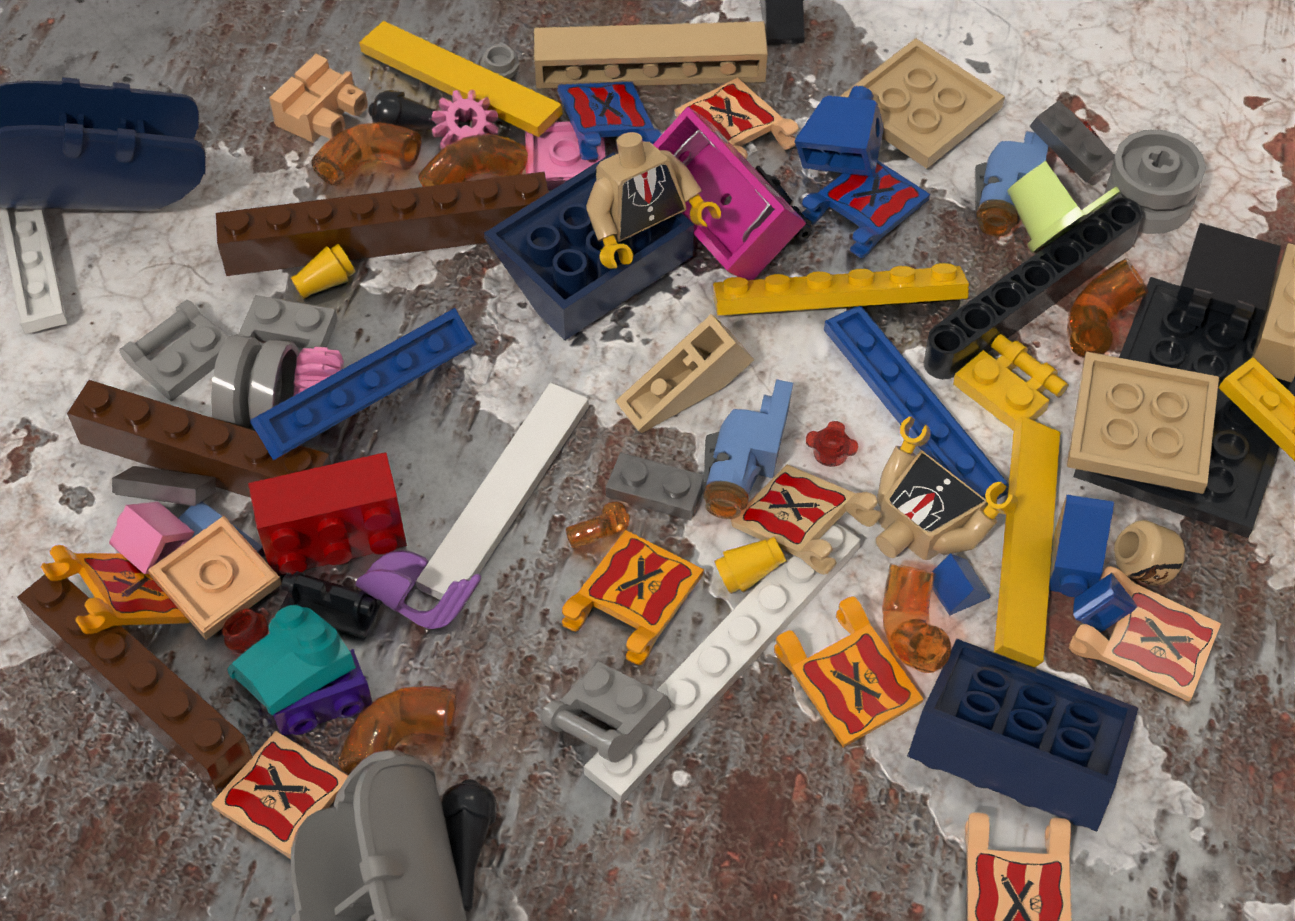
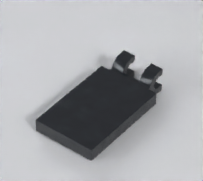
(1228, 276)

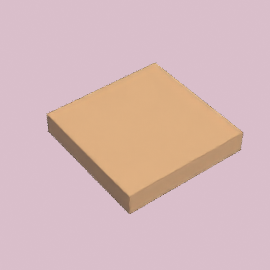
(214, 576)

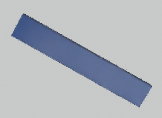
(362, 384)
(909, 396)

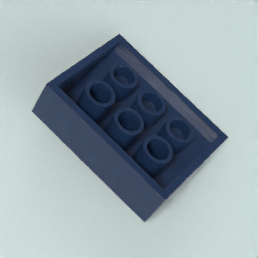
(557, 256)
(1024, 734)

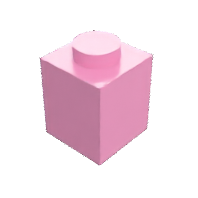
(148, 534)

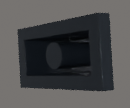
(783, 21)

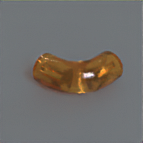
(366, 145)
(474, 157)
(1099, 304)
(908, 619)
(395, 717)

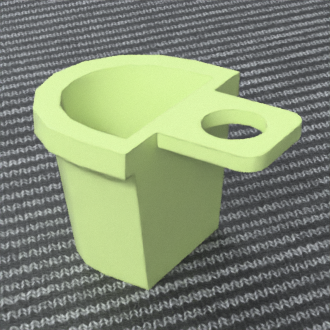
(1048, 207)

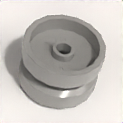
(1159, 174)
(251, 378)

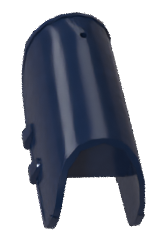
(96, 146)

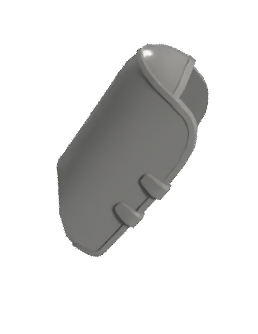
(378, 849)

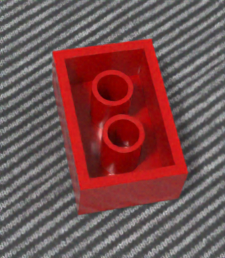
(328, 514)

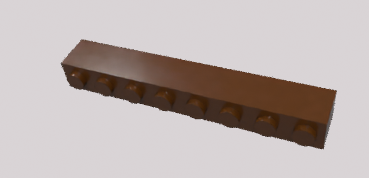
(371, 223)

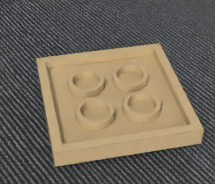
(928, 102)
(1144, 422)

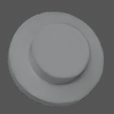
(501, 60)

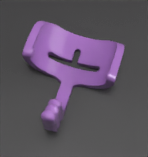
(395, 575)

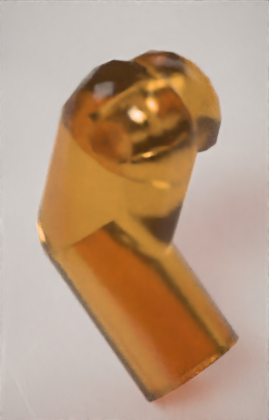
(611, 522)

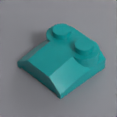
(292, 659)

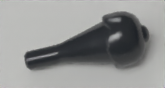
(396, 109)
(468, 813)

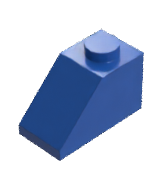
(1079, 544)

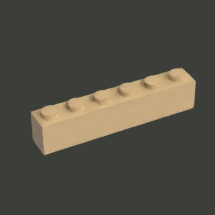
(651, 54)

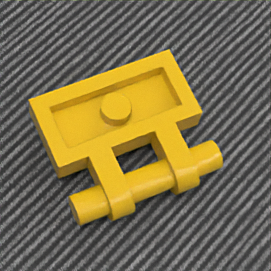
(1003, 392)

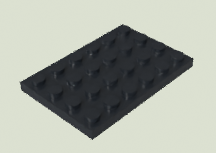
(1239, 450)

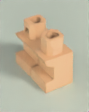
(316, 100)

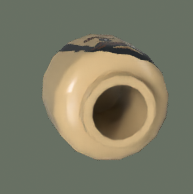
(1149, 553)

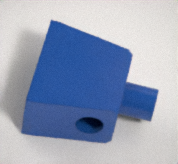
(843, 134)

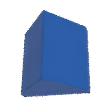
(958, 585)
(1103, 604)

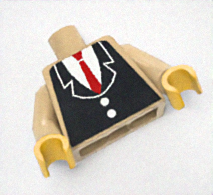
(639, 191)
(930, 506)

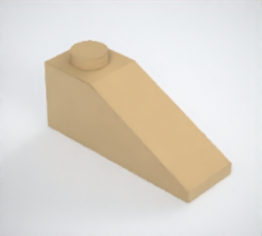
(685, 375)

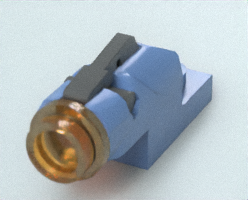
(993, 178)
(742, 451)

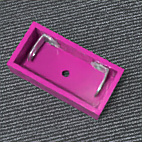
(756, 219)

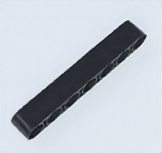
(1032, 287)

